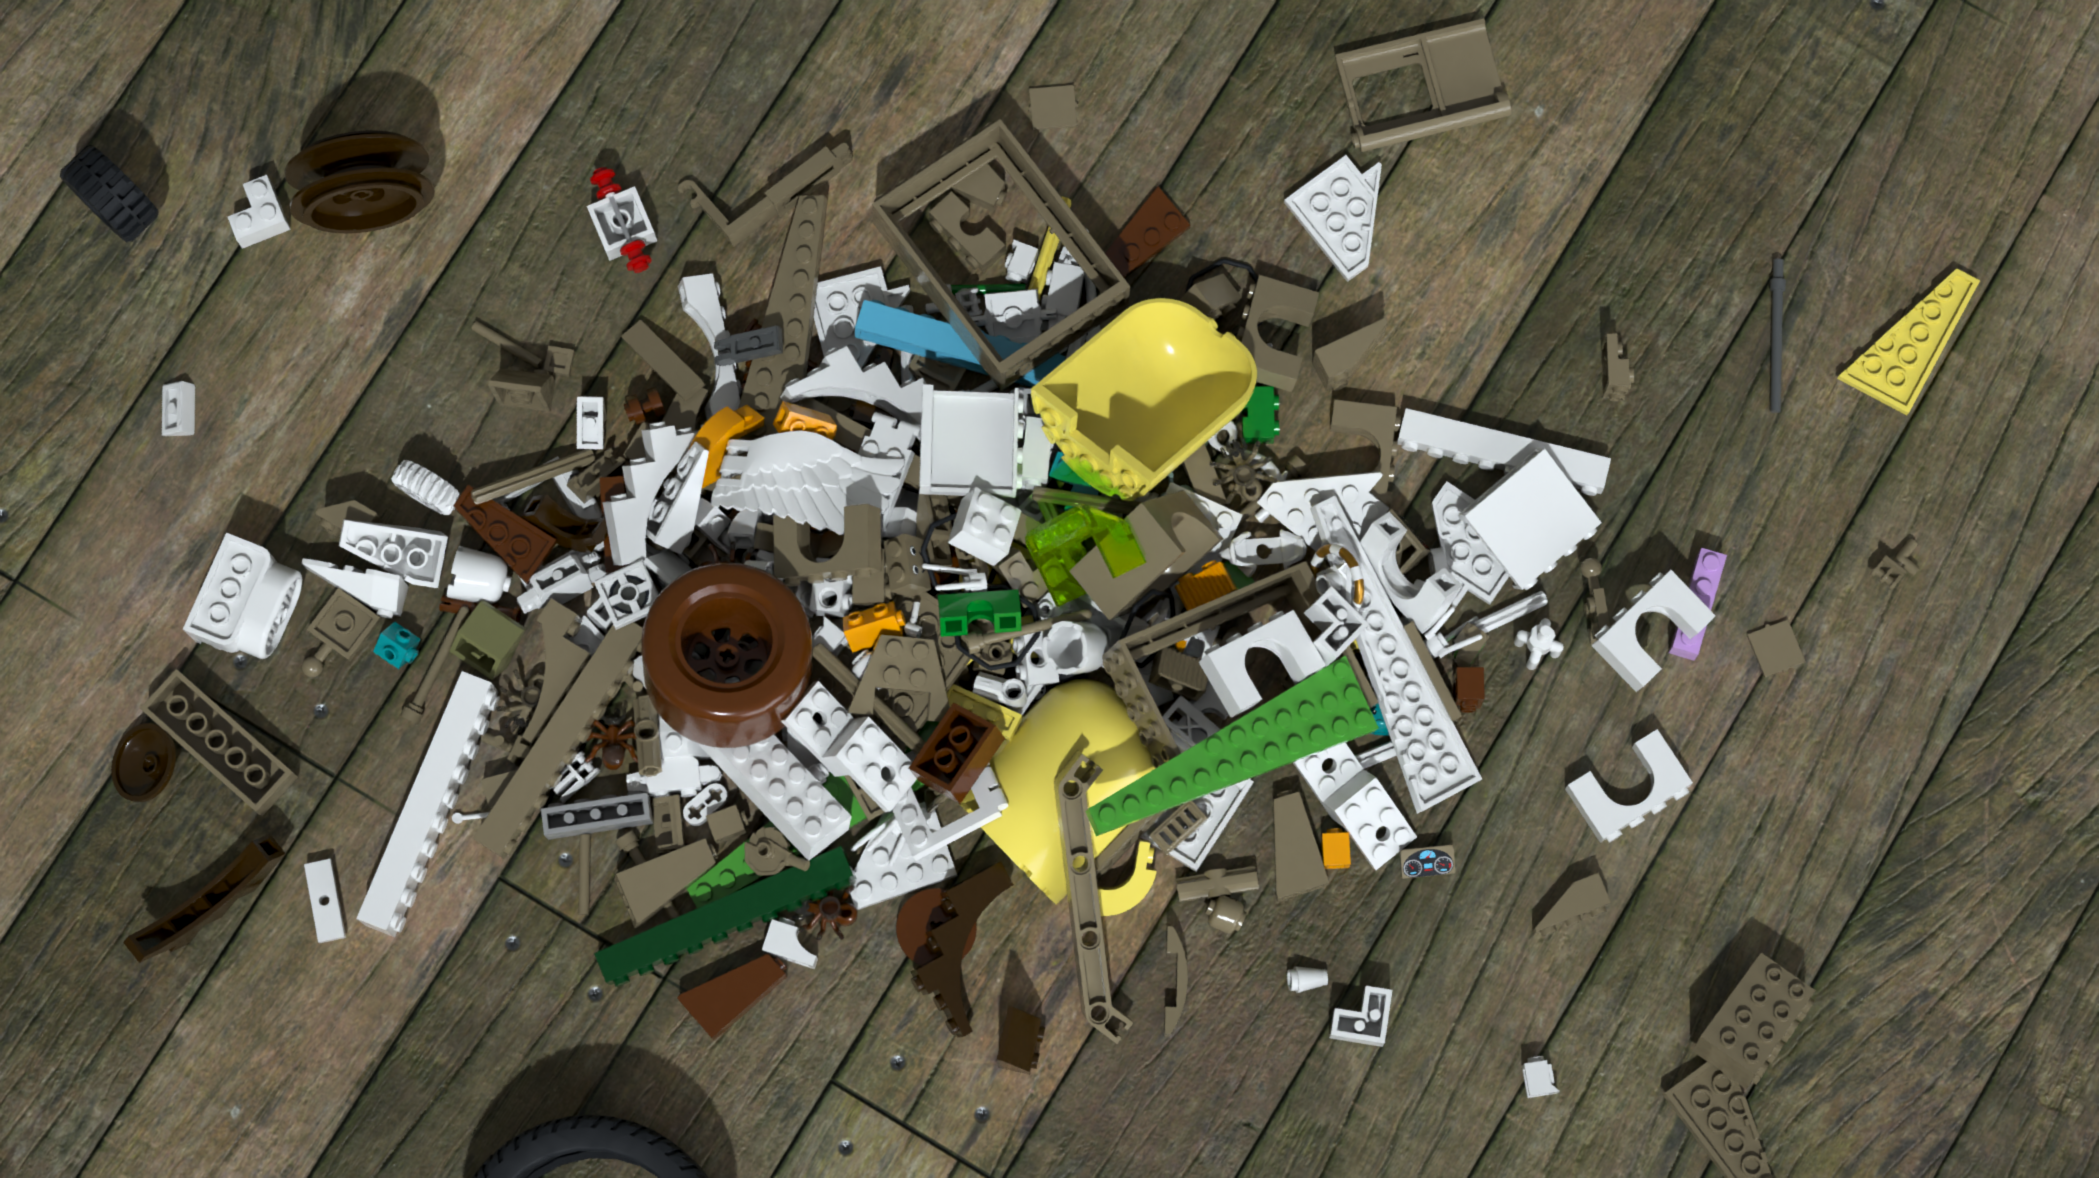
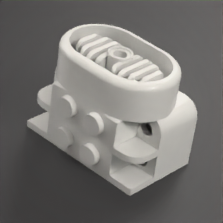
(244, 600)

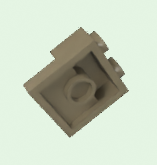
(1615, 372)

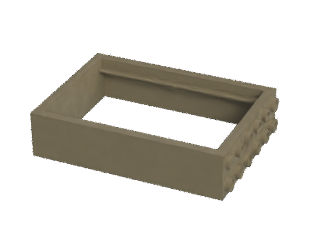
(950, 169)
(1295, 583)

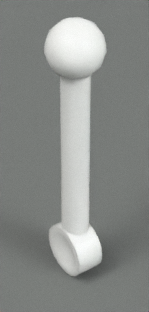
(458, 818)

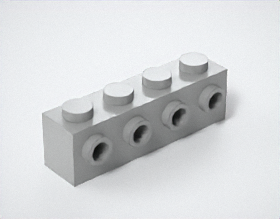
(597, 815)

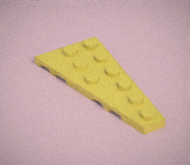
(1906, 354)

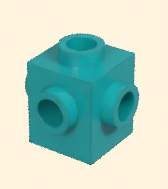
(397, 645)

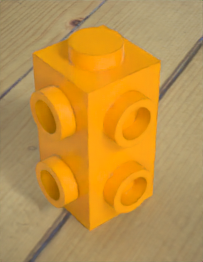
(799, 418)
(865, 626)

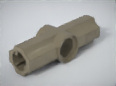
(647, 748)
(1217, 883)

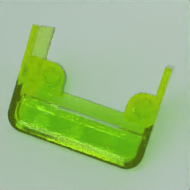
(1058, 548)

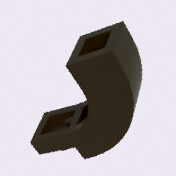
(566, 528)

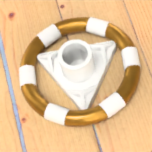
(1339, 575)

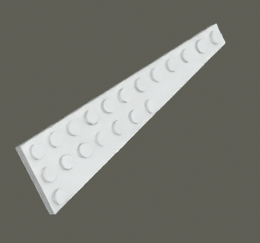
(1417, 722)

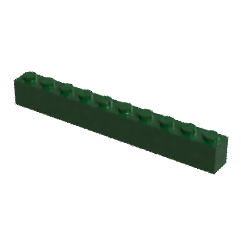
(725, 916)

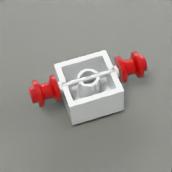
(621, 221)

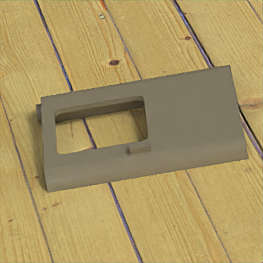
(1457, 75)

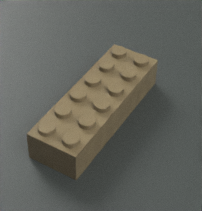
(219, 742)

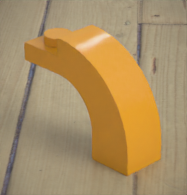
(718, 430)

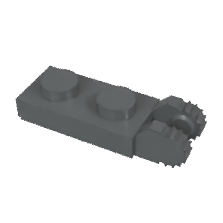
(749, 346)

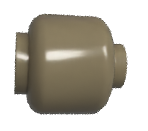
(1225, 914)

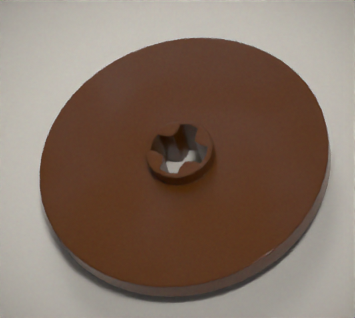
(915, 920)

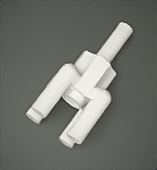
(1539, 642)

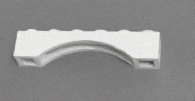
(701, 302)

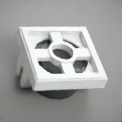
(629, 595)

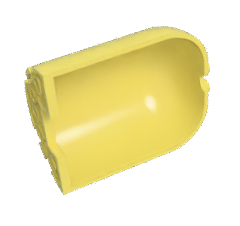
(1144, 395)
(1066, 719)

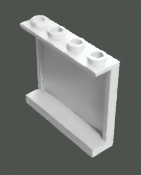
(970, 442)
(1531, 518)

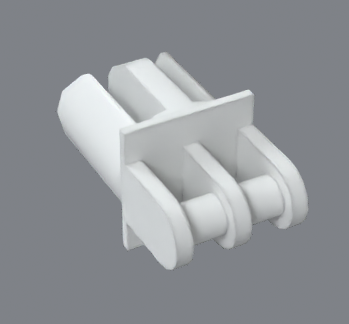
(570, 776)

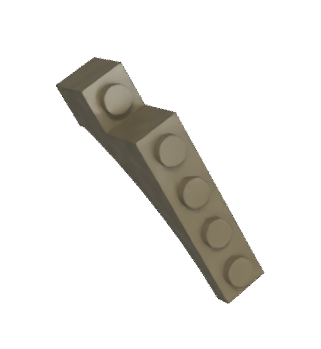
(562, 664)

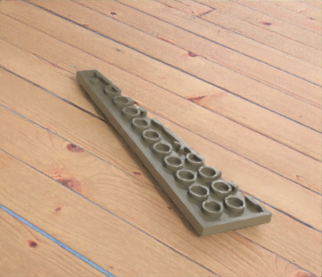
(793, 311)

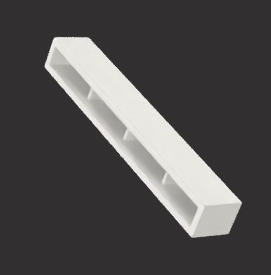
(1496, 449)

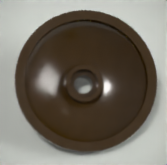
(143, 762)

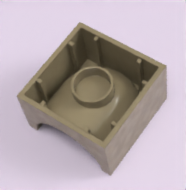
(1172, 540)

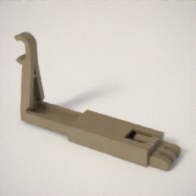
(778, 198)

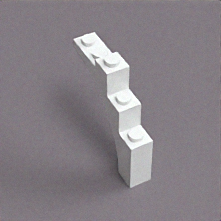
(874, 384)
(628, 514)

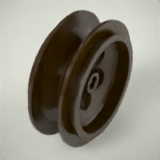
(359, 181)

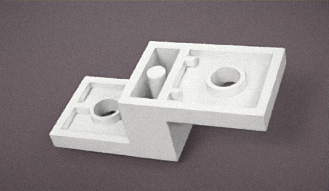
(851, 746)
(1357, 803)

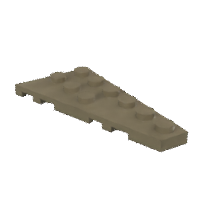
(1720, 1122)

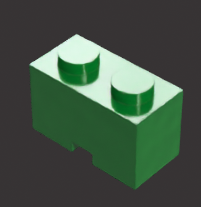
(1260, 421)

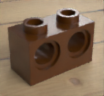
(1468, 688)

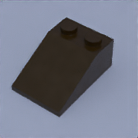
(1019, 1041)

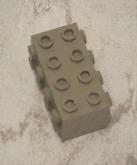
(1755, 1021)

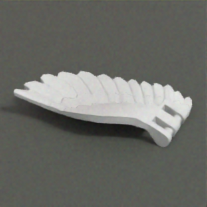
(803, 478)

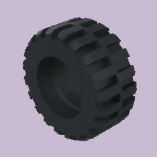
(109, 193)

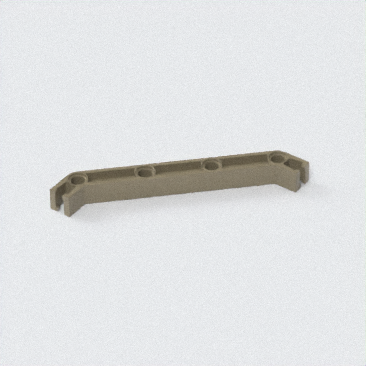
(1083, 896)

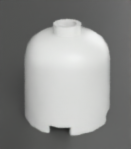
(478, 576)
(1075, 647)

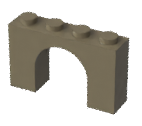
(1282, 301)
(1377, 425)
(857, 556)

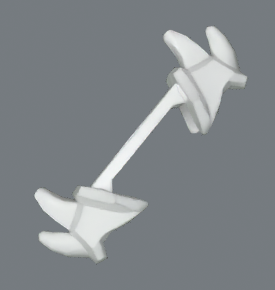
(1285, 549)

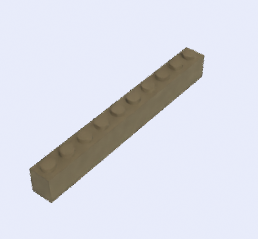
(560, 739)

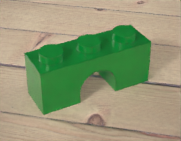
(960, 609)

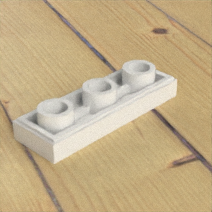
(322, 884)

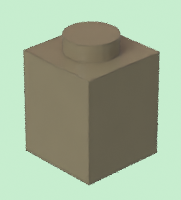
(727, 824)

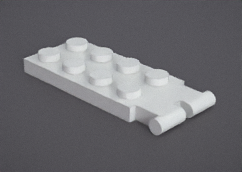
(890, 443)

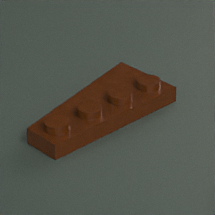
(1147, 233)
(509, 535)

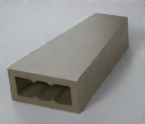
(1295, 849)
(660, 880)

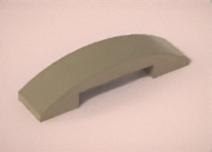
(1175, 949)

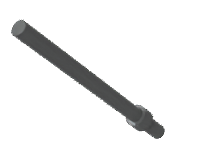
(1777, 286)

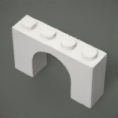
(1035, 455)
(1417, 604)
(1282, 636)
(1619, 642)
(1608, 817)

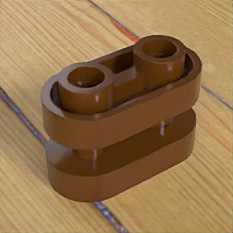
(635, 409)

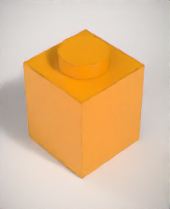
(1335, 849)

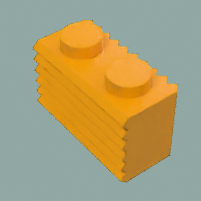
(1206, 585)

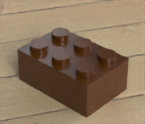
(956, 753)

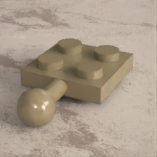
(1596, 603)
(342, 627)

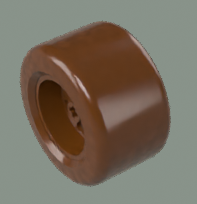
(746, 603)

